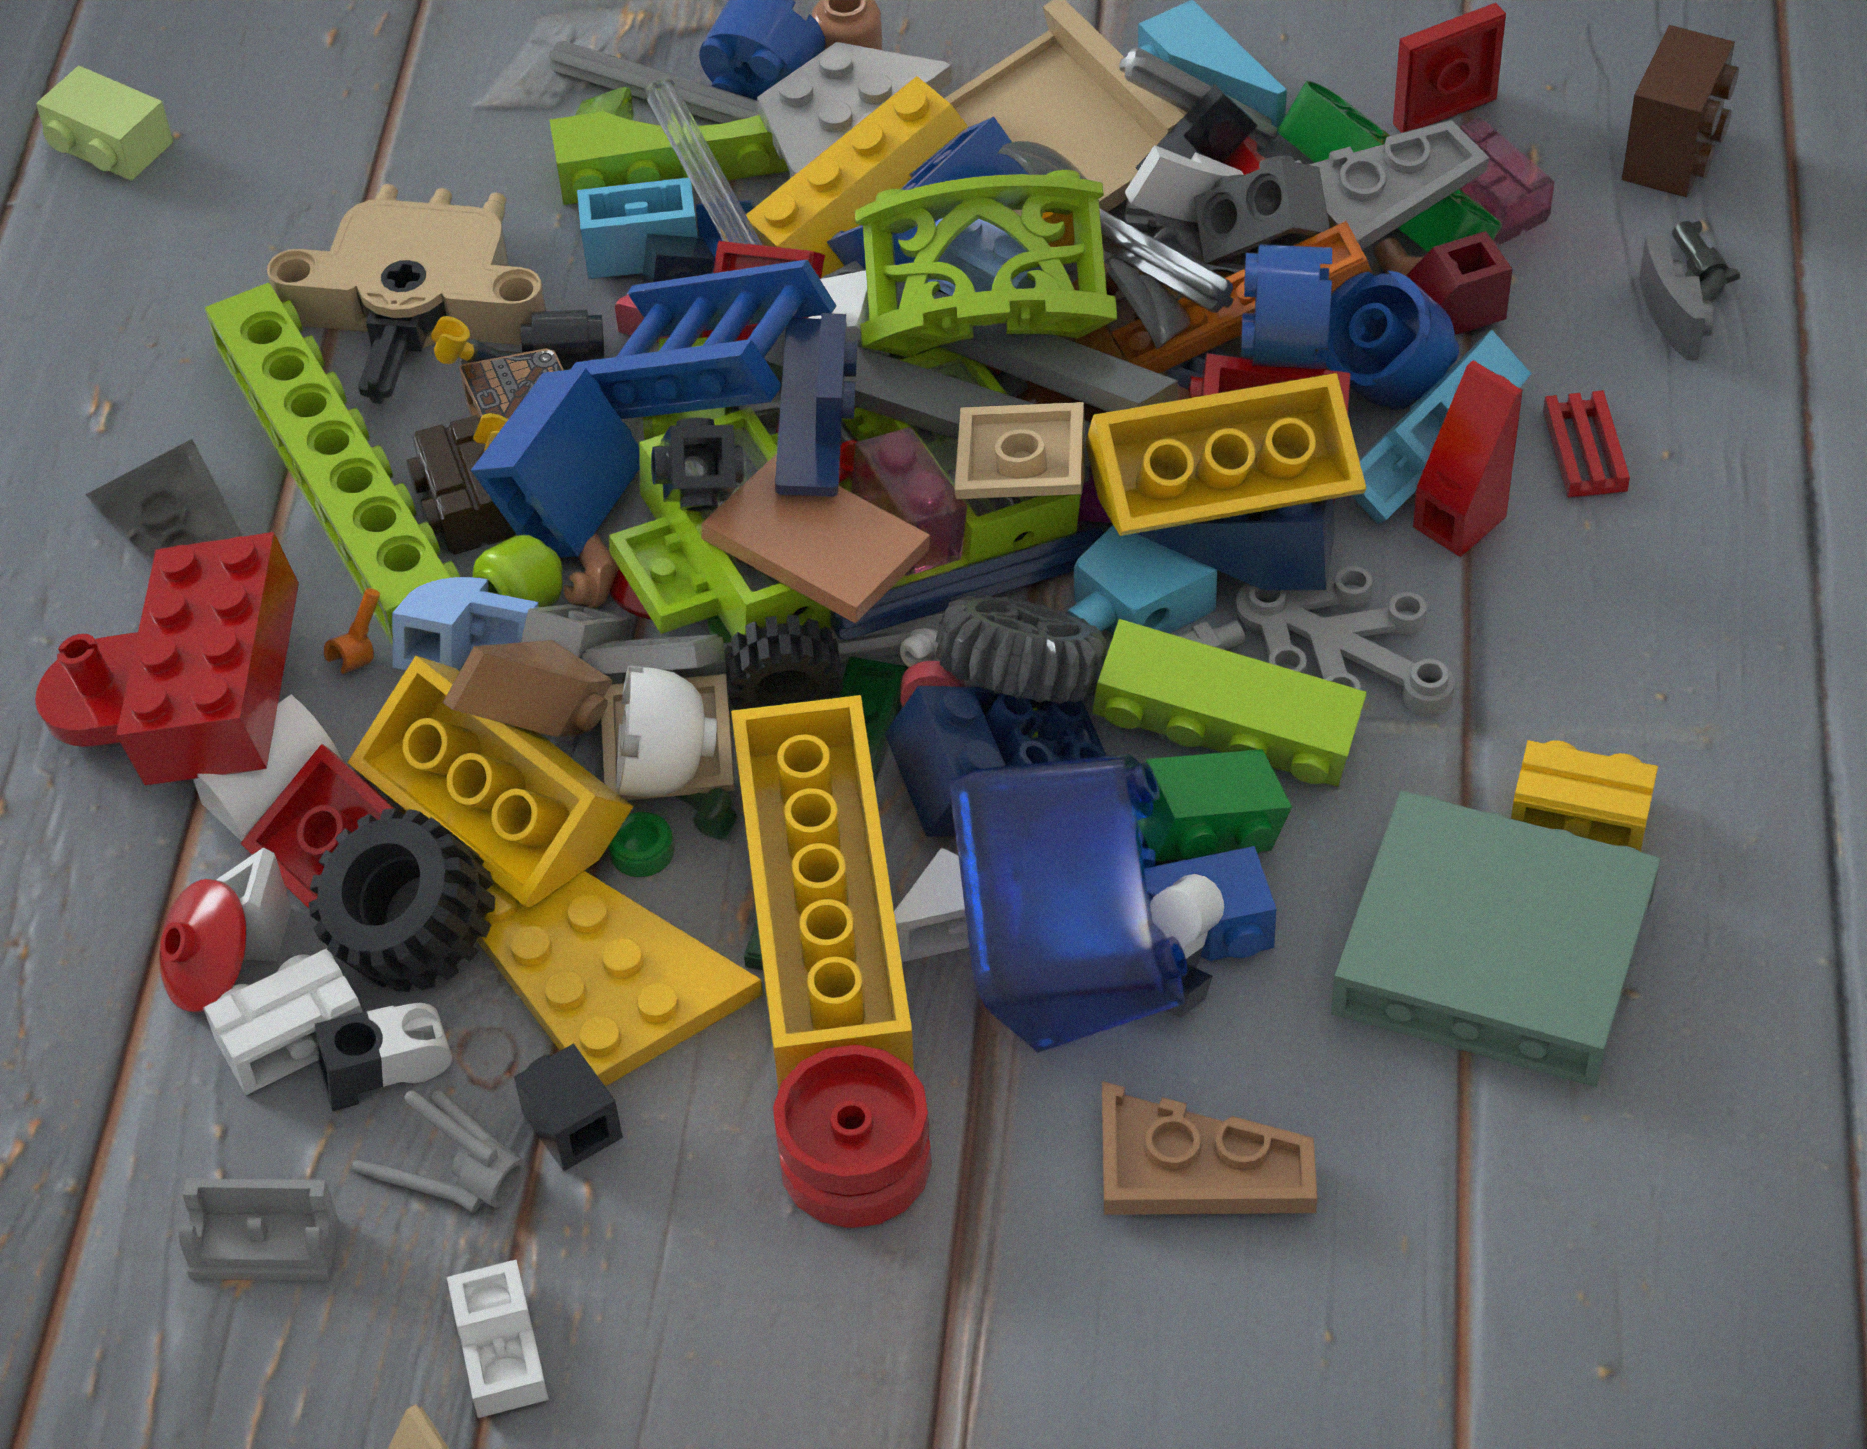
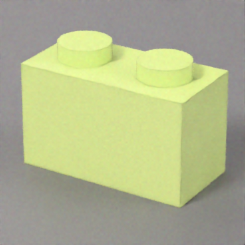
(104, 123)

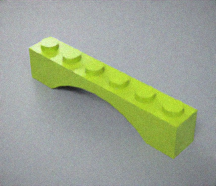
(616, 151)

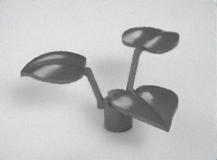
(1152, 302)

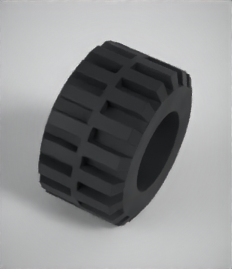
(367, 874)

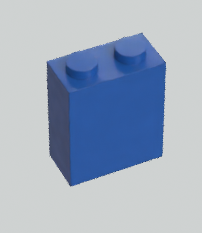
(560, 461)

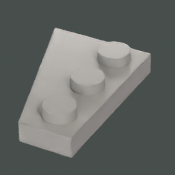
(1397, 180)

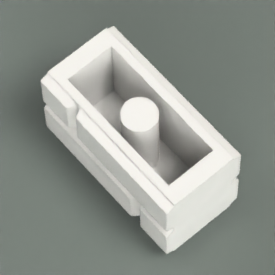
(270, 1025)

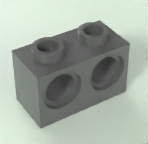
(1266, 207)

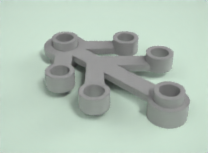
(1270, 613)

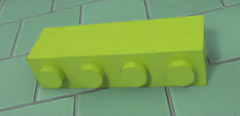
(1227, 702)

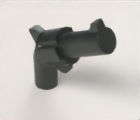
(1702, 261)

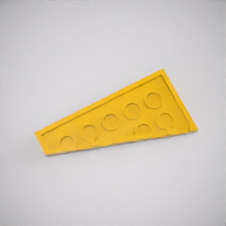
(610, 974)

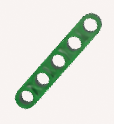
(1326, 123)

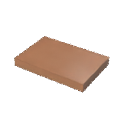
(820, 546)

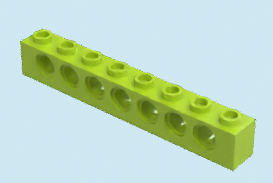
(326, 448)

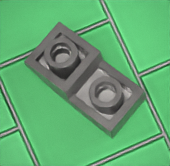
(1674, 299)

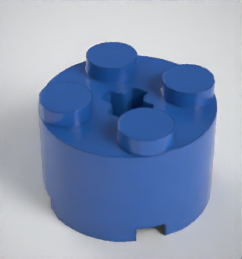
(758, 45)
(1289, 306)
(1389, 338)

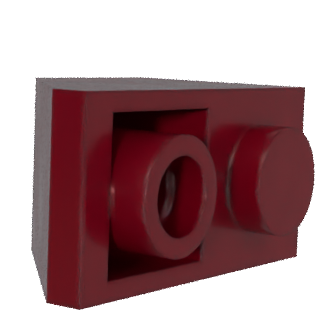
(1467, 281)

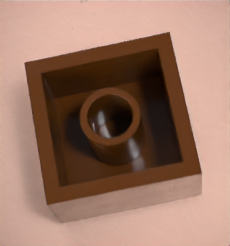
(1680, 111)

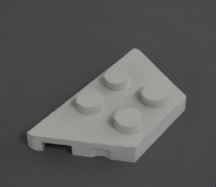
(835, 94)

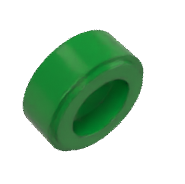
(642, 845)

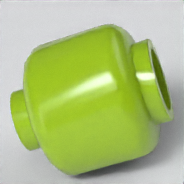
(522, 570)

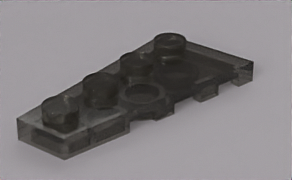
(166, 503)

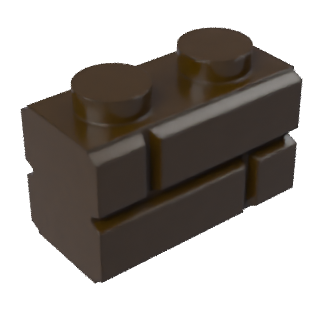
(457, 500)

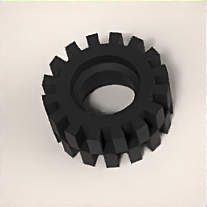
(782, 647)

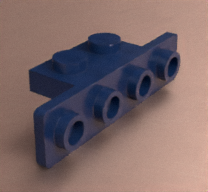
(814, 404)

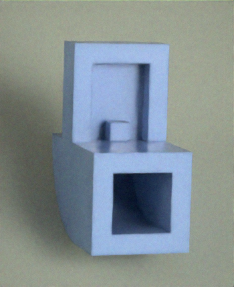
(452, 617)

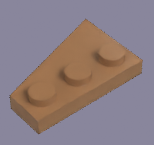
(1194, 1164)

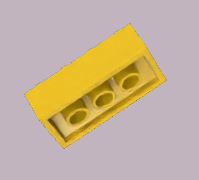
(854, 169)
(1224, 454)
(490, 784)

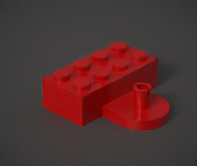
(197, 676)

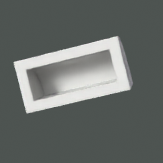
(245, 796)

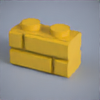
(1585, 793)

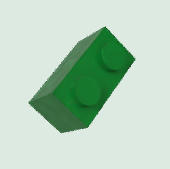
(1214, 805)

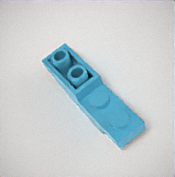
(1399, 457)

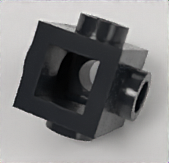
(709, 446)

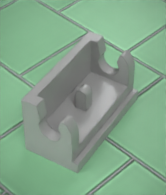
(259, 1229)

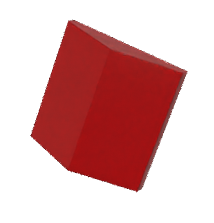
(309, 817)

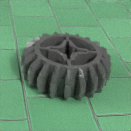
(1021, 649)

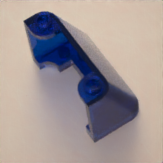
(1062, 897)

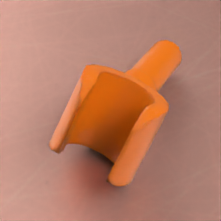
(355, 645)

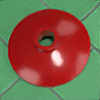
(202, 944)

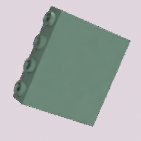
(1495, 937)

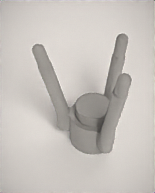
(483, 1165)

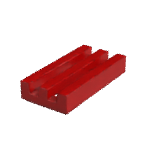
(1579, 411)

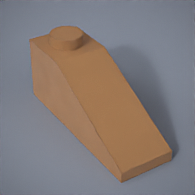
(531, 688)

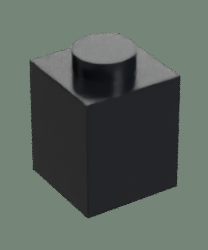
(675, 258)
(568, 1106)

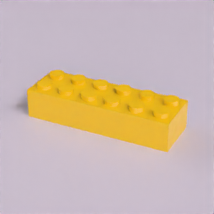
(820, 881)

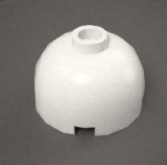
(660, 733)

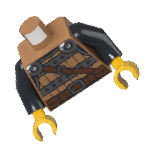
(490, 377)

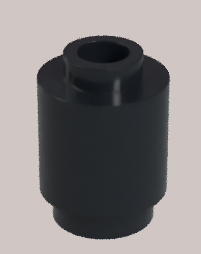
(567, 332)

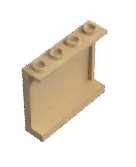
(1073, 100)

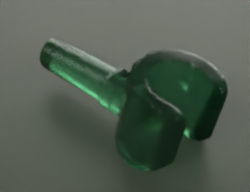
(714, 812)

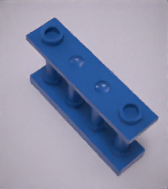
(721, 369)

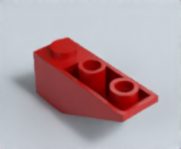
(1471, 462)

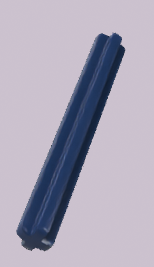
(985, 577)

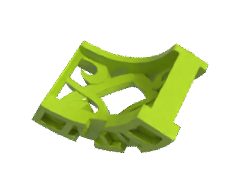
(1046, 309)

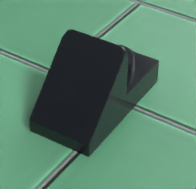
(1210, 128)

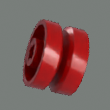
(853, 1136)

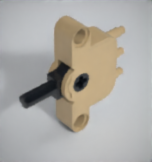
(403, 270)

